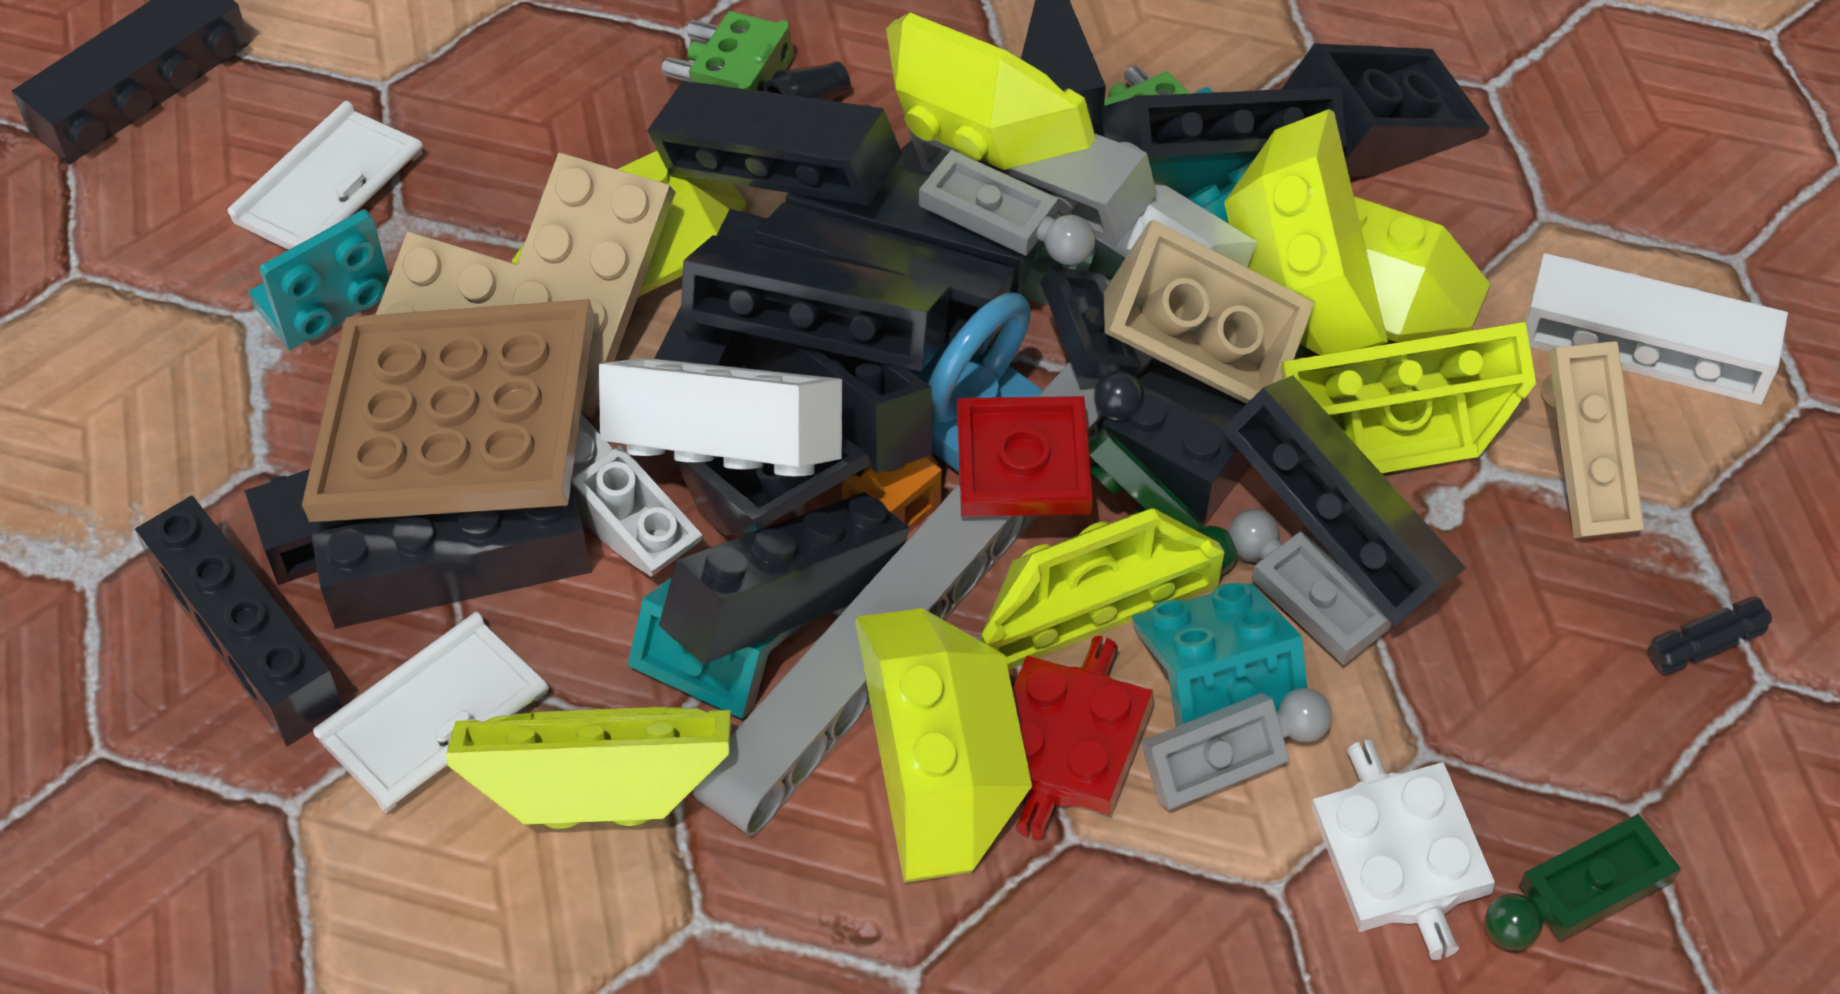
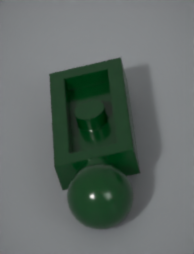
(1121, 469)
(1583, 885)

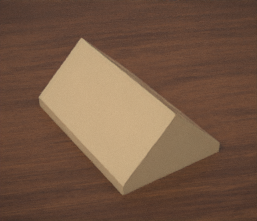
(1204, 313)

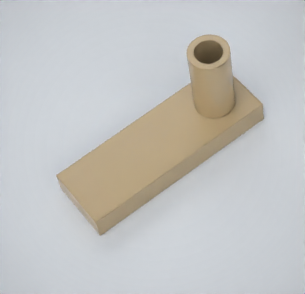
(1594, 438)

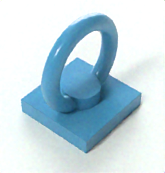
(963, 373)

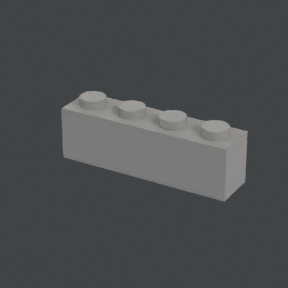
(1101, 184)

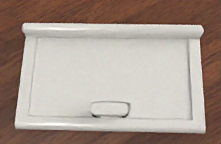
(324, 178)
(397, 727)

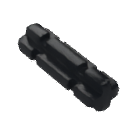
(1709, 635)

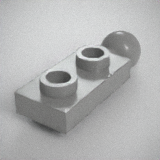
(1004, 209)
(1309, 585)
(1232, 744)

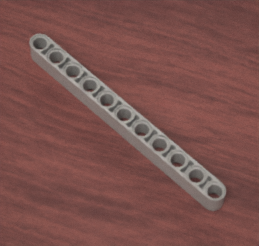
(828, 685)

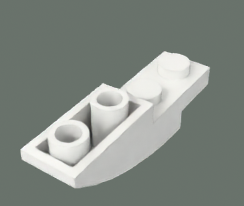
(627, 506)

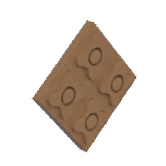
(452, 412)

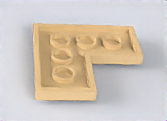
(584, 243)

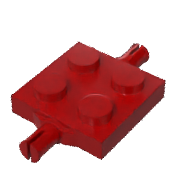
(1076, 733)

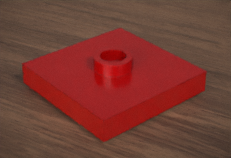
(1023, 456)

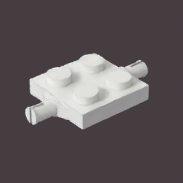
(1402, 848)

